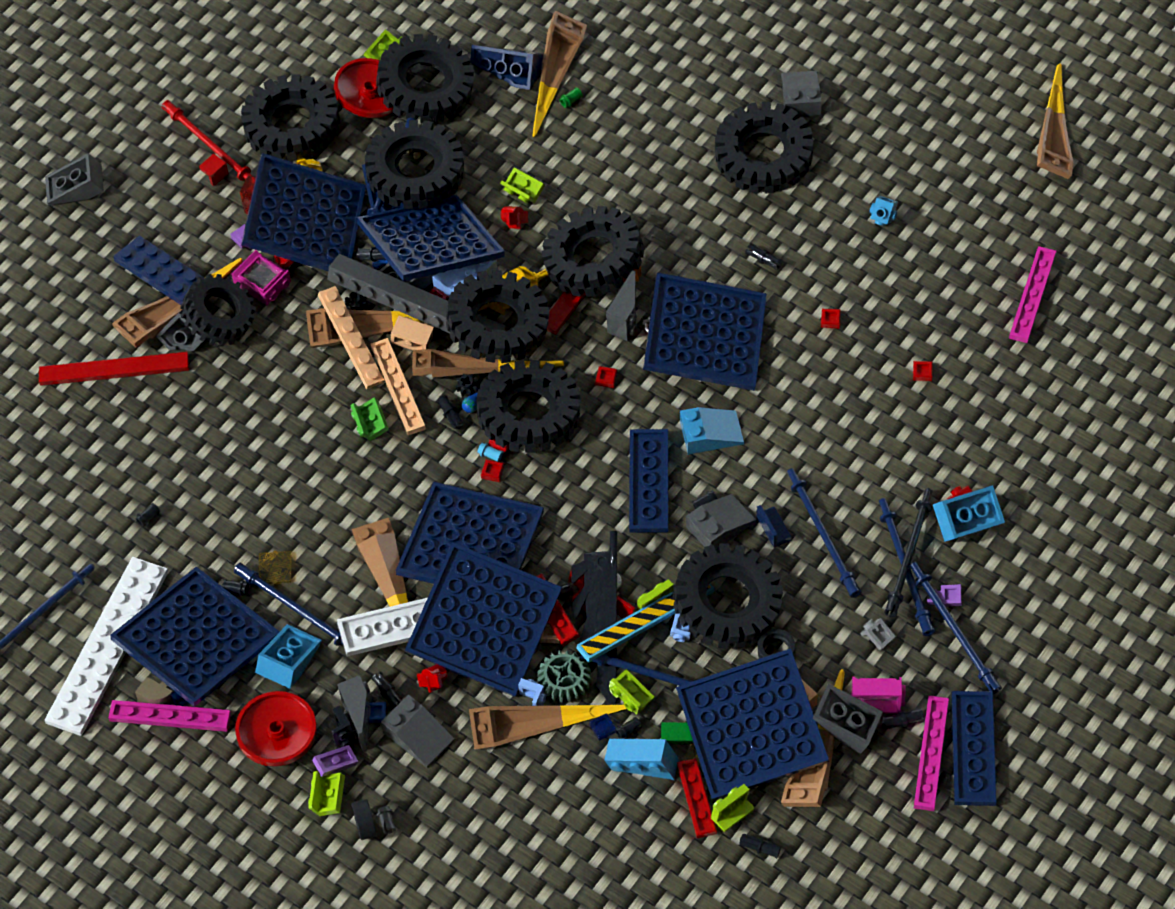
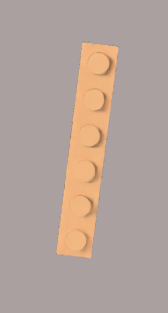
(351, 337)
(398, 386)

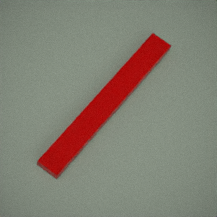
(113, 368)

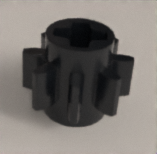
(356, 301)
(467, 385)

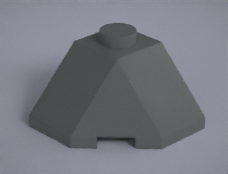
(178, 336)

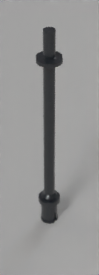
(895, 597)

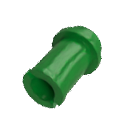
(568, 99)

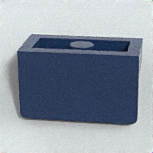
(773, 526)

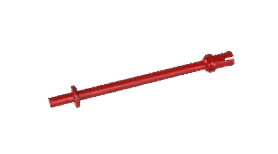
(177, 115)

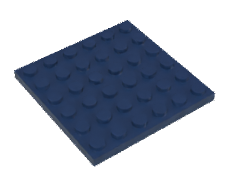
(302, 213)
(430, 238)
(705, 331)
(470, 519)
(483, 619)
(194, 636)
(752, 724)

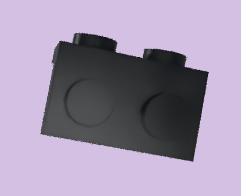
(343, 734)

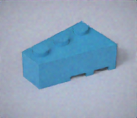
(642, 757)

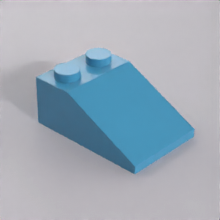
(710, 429)
(968, 513)
(287, 656)

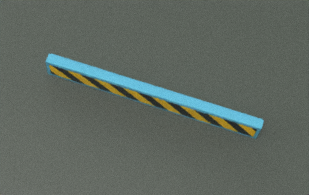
(629, 627)

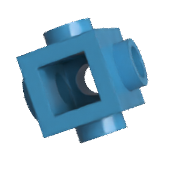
(886, 205)

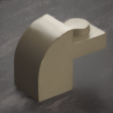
(154, 693)

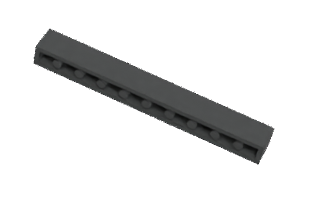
(395, 293)

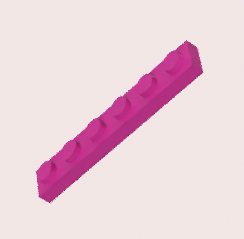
(1032, 294)
(169, 715)
(931, 753)

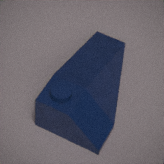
(513, 66)

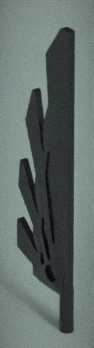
(601, 603)

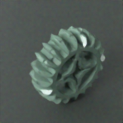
(566, 686)

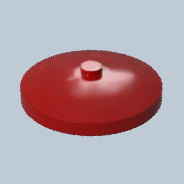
(357, 88)
(276, 728)

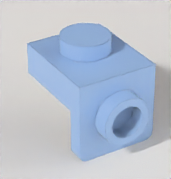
(679, 632)
(533, 690)

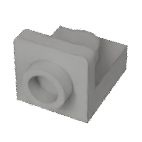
(878, 633)

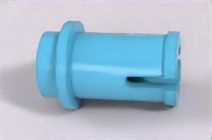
(490, 452)

